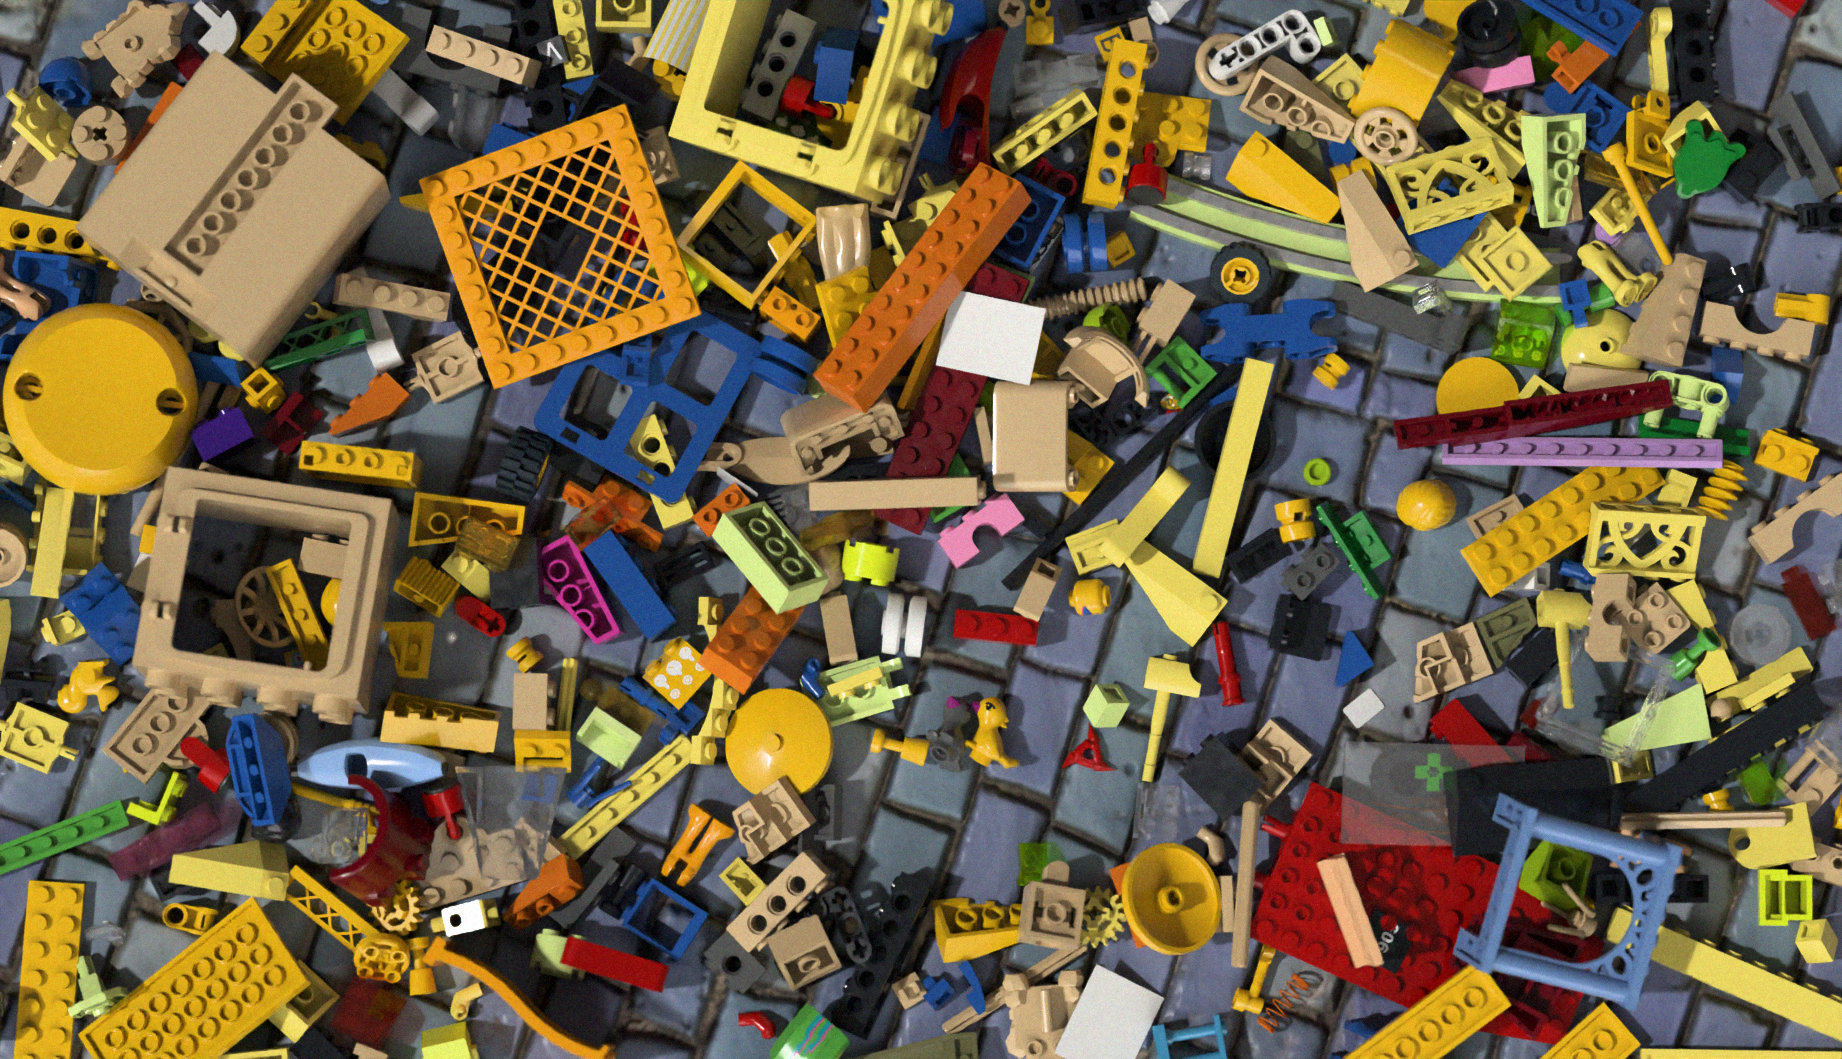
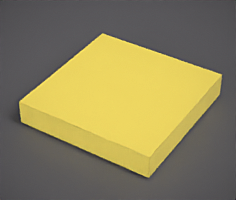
(1513, 263)

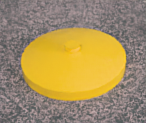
(779, 736)
(1171, 898)

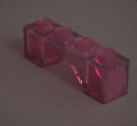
(165, 841)

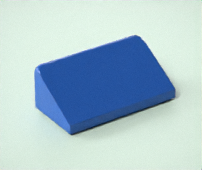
(218, 369)

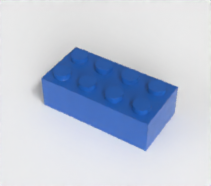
(630, 586)

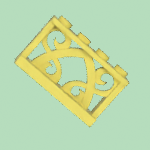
(1456, 161)
(1618, 514)

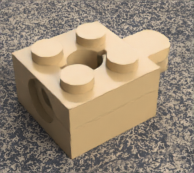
(1163, 317)
(1052, 910)

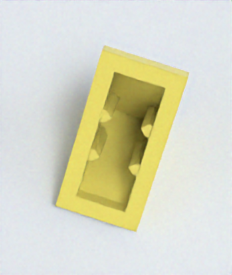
(1639, 770)
(743, 881)

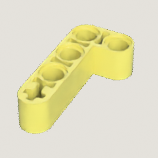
(1145, 516)

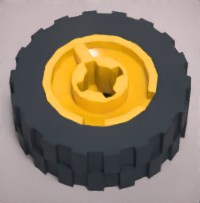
(1240, 257)

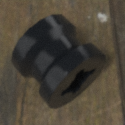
(1608, 708)

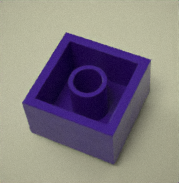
(224, 436)

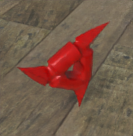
(1090, 743)

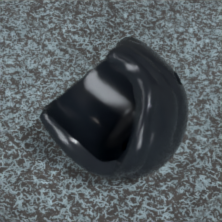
(282, 831)

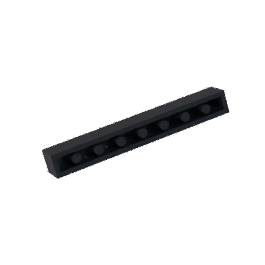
(1726, 753)

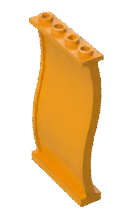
(444, 951)

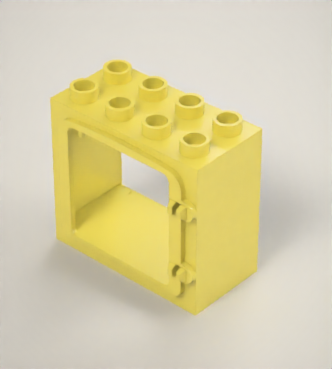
(883, 120)

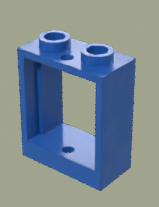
(689, 933)

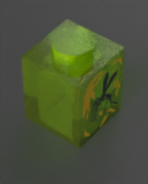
(1756, 783)

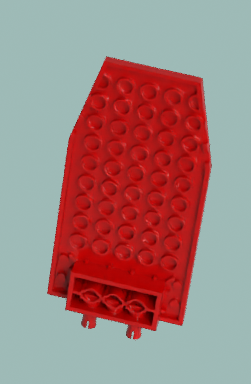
(1406, 882)

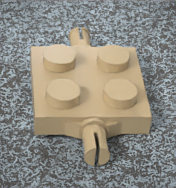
(446, 368)

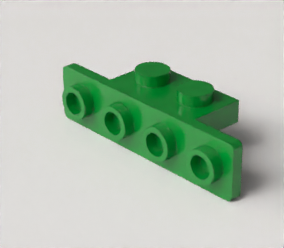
(1360, 543)

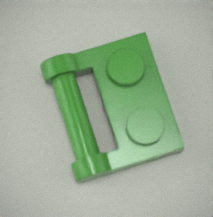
(1186, 365)

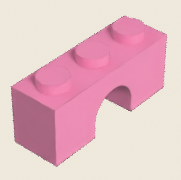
(998, 513)

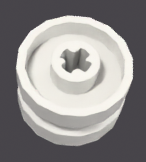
(901, 624)

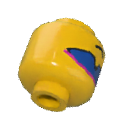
(1090, 597)

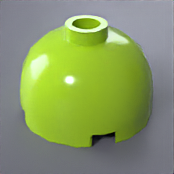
(1110, 319)

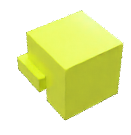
(1783, 897)
(448, 1043)

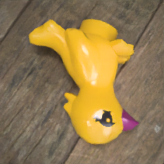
(987, 742)

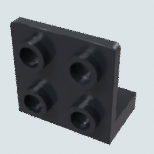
(1299, 628)

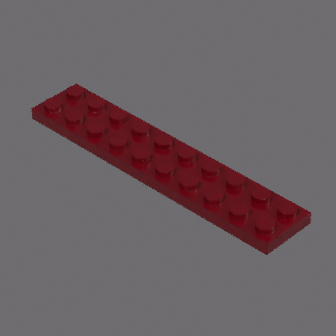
(945, 409)

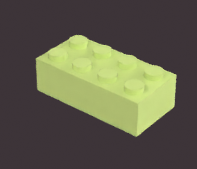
(770, 557)

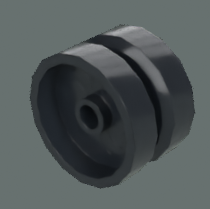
(1490, 33)

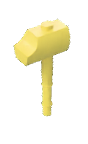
(1563, 612)
(1166, 677)

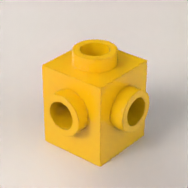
(264, 390)

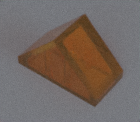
(592, 522)

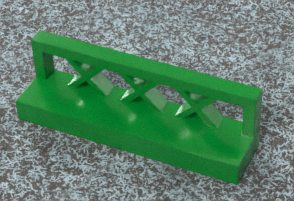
(322, 348)
(1733, 440)

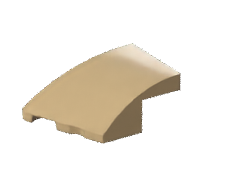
(1450, 662)
(1278, 757)
(771, 819)

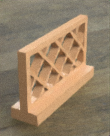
(1350, 911)

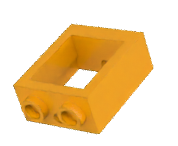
(794, 321)

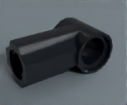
(1733, 282)

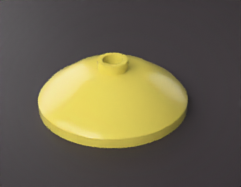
(1583, 343)

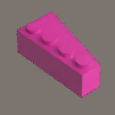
(579, 590)

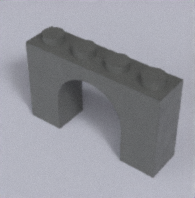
(415, 61)

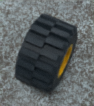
(524, 463)

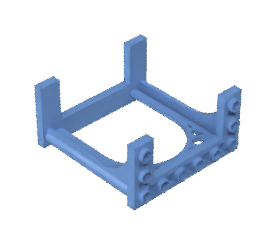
(1609, 983)

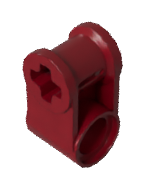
(1052, 178)

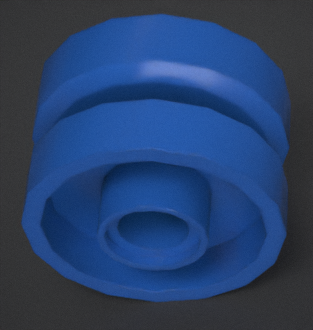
(1085, 242)
(784, 365)

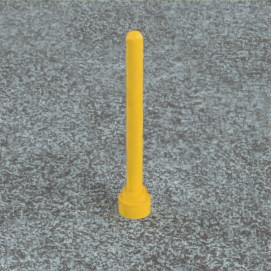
(1616, 157)

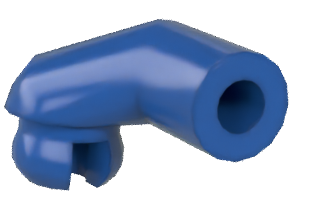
(810, 678)

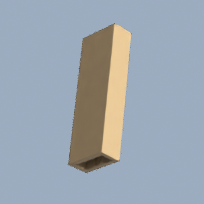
(896, 492)

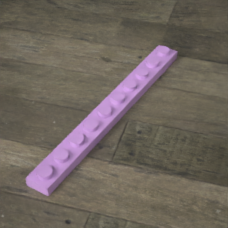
(1589, 452)

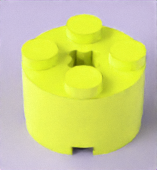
(869, 561)

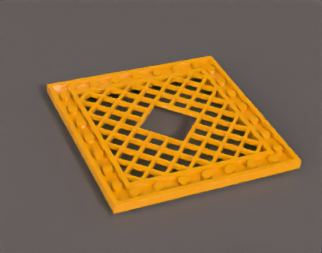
(441, 193)

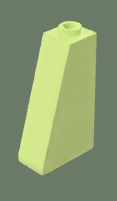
(1678, 721)

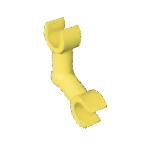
(325, 315)

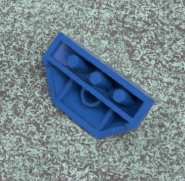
(258, 768)

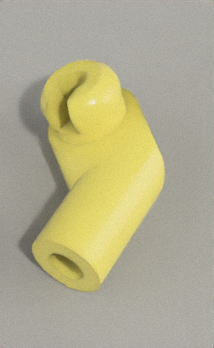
(462, 1000)

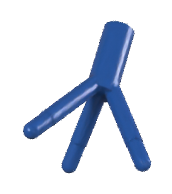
(15, 496)

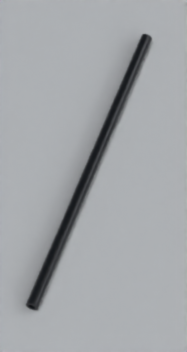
(1125, 473)

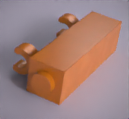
(1580, 64)

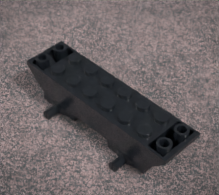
(613, 87)

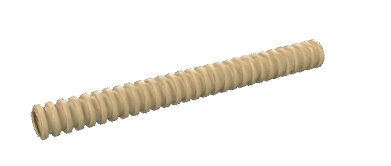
(1090, 299)

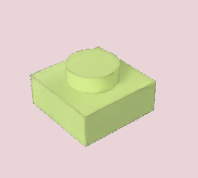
(1326, 32)

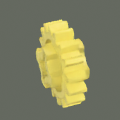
(1105, 924)

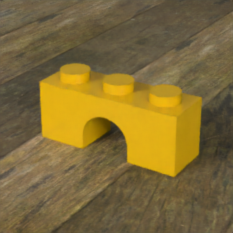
(273, 29)

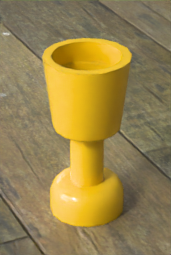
(911, 749)
(421, 978)

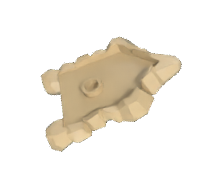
(138, 41)
(1040, 1013)

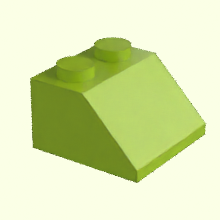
(1550, 867)

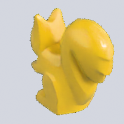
(87, 680)

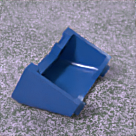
(968, 19)
(59, 277)

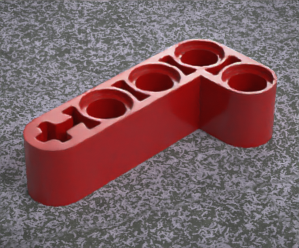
(615, 964)

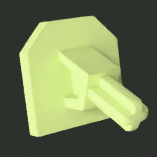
(94, 993)

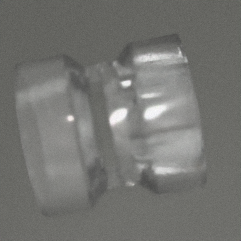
(1196, 165)

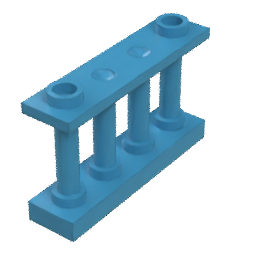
(1165, 1037)

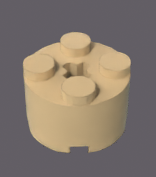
(105, 121)

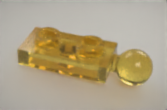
(1604, 173)
(618, 706)

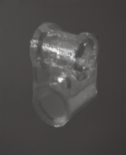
(1635, 253)

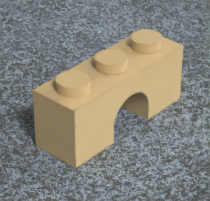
(1609, 595)

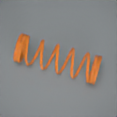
(1303, 985)

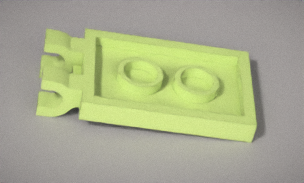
(864, 702)

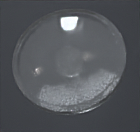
(456, 667)

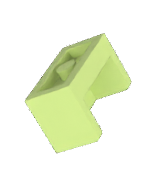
(608, 738)

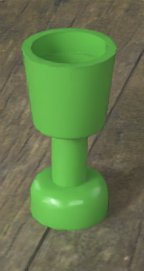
(1600, 299)
(1687, 659)

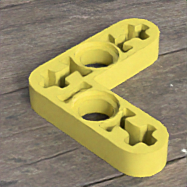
(1657, 28)

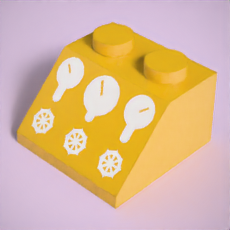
(677, 672)

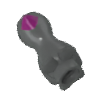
(948, 738)

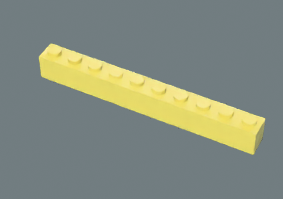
(1737, 977)

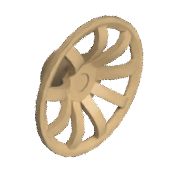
(260, 611)

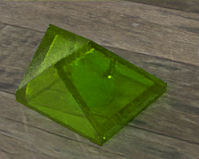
(1538, 38)

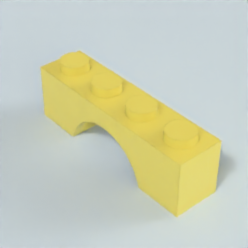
(1714, 667)

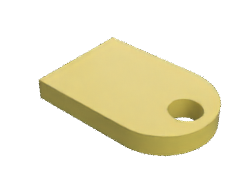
(1776, 844)

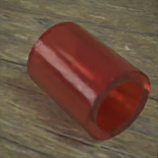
(1528, 715)

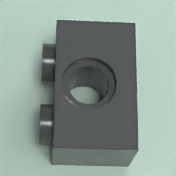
(750, 968)

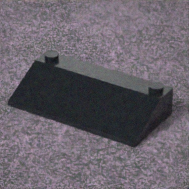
(1566, 789)

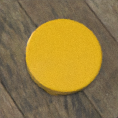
(381, 957)

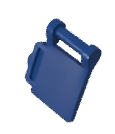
(1444, 241)

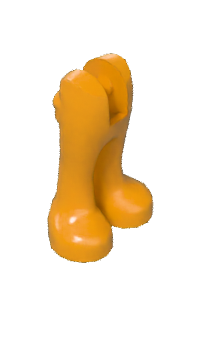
(697, 820)

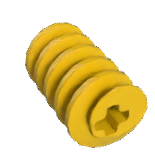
(1722, 490)

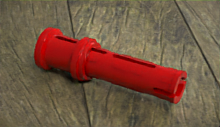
(1229, 677)

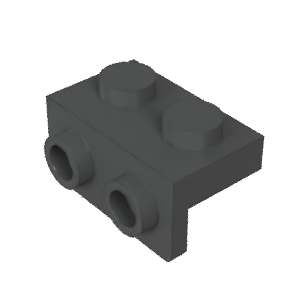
(1314, 568)

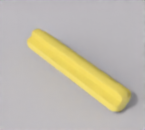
(566, 694)

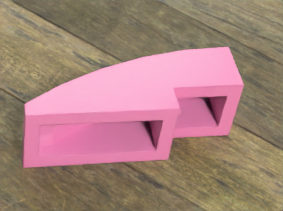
(1500, 79)

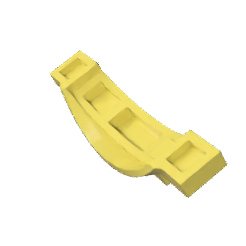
(723, 697)

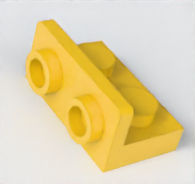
(1785, 454)

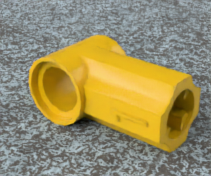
(1809, 308)

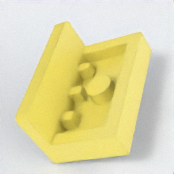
(1616, 211)

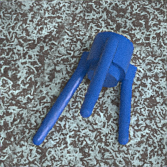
(582, 791)

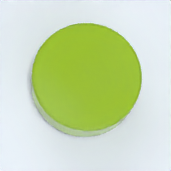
(1316, 472)

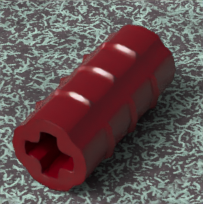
(1534, 752)

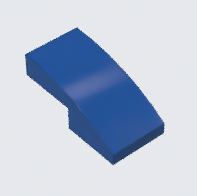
(635, 361)

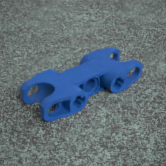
(1267, 331)

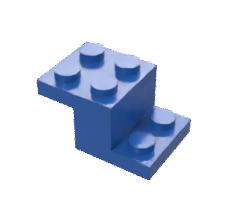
(105, 611)

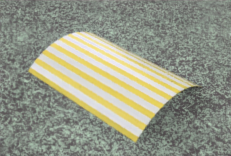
(678, 33)

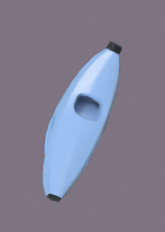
(383, 762)

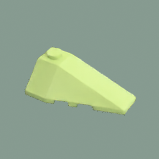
(1551, 155)

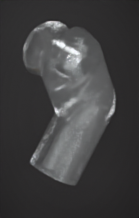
(108, 931)

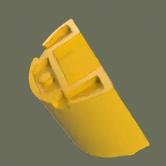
(1403, 73)

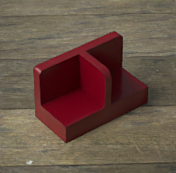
(292, 423)

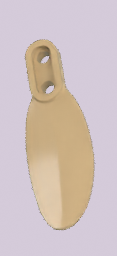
(771, 460)

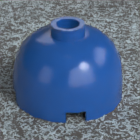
(68, 81)

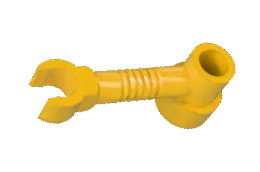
(1250, 999)

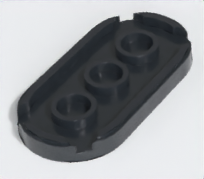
(500, 283)

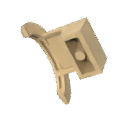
(1098, 363)

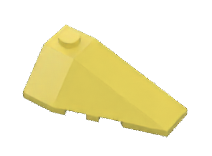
(241, 868)

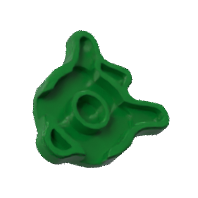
(1703, 160)

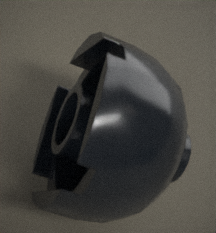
(1072, 151)

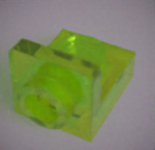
(1031, 862)

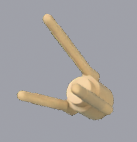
(1581, 922)

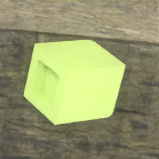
(1106, 705)

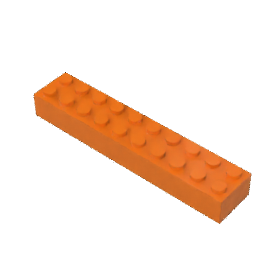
(922, 287)

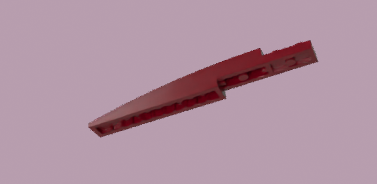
(1532, 415)

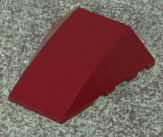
(1529, 999)

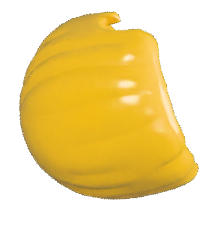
(1426, 504)

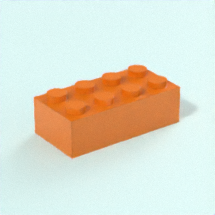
(748, 640)

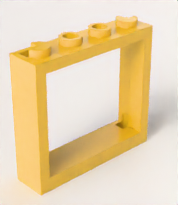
(776, 197)
(361, 465)

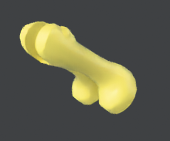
(1608, 267)

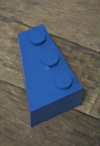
(836, 62)

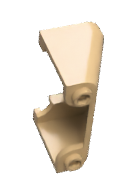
(830, 421)
(1033, 436)

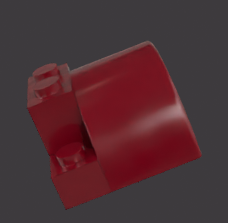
(396, 852)

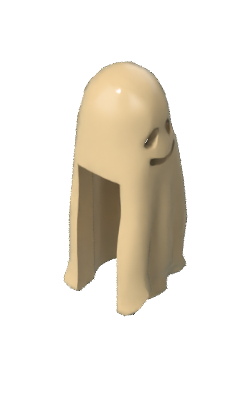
(843, 237)

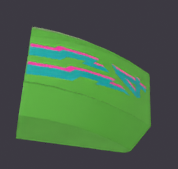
(809, 1038)

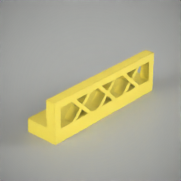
(52, 542)

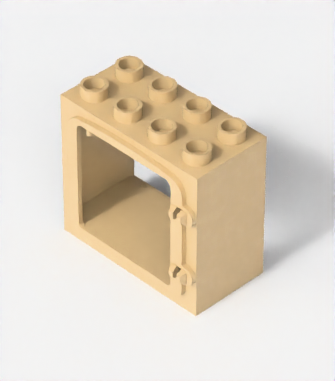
(349, 676)

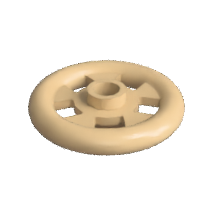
(1217, 86)
(1399, 121)

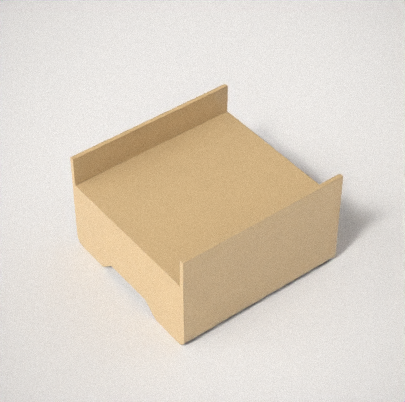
(237, 206)

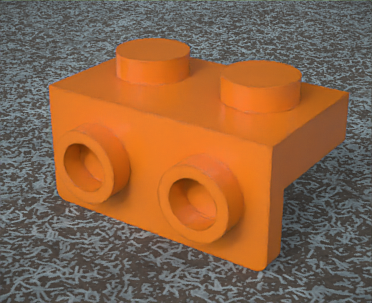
(710, 515)

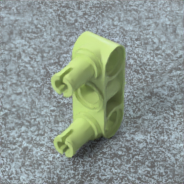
(1692, 394)

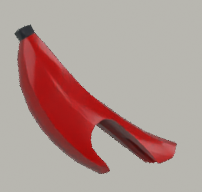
(970, 84)

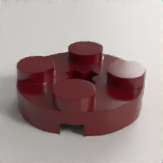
(964, 146)

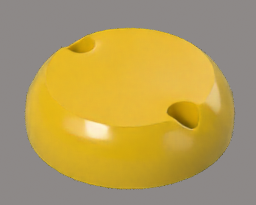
(100, 399)

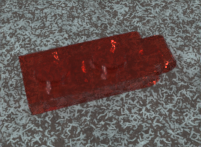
(1806, 603)

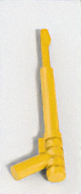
(337, 801)

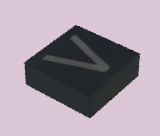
(553, 52)

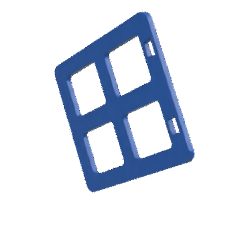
(610, 452)

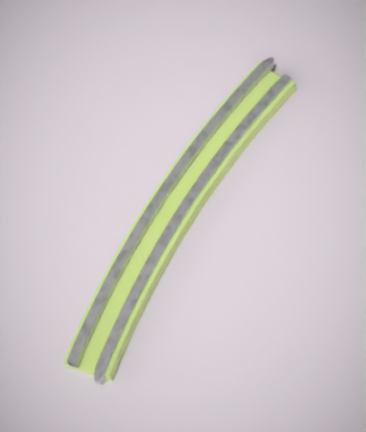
(1311, 246)

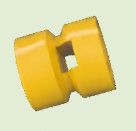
(1342, 170)
(1299, 530)

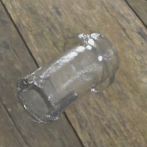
(1026, 106)

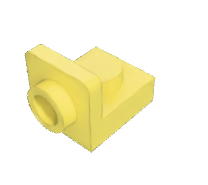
(62, 628)

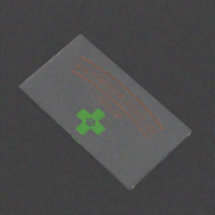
(1399, 792)

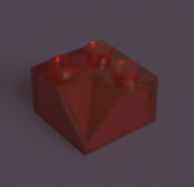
(368, 1013)

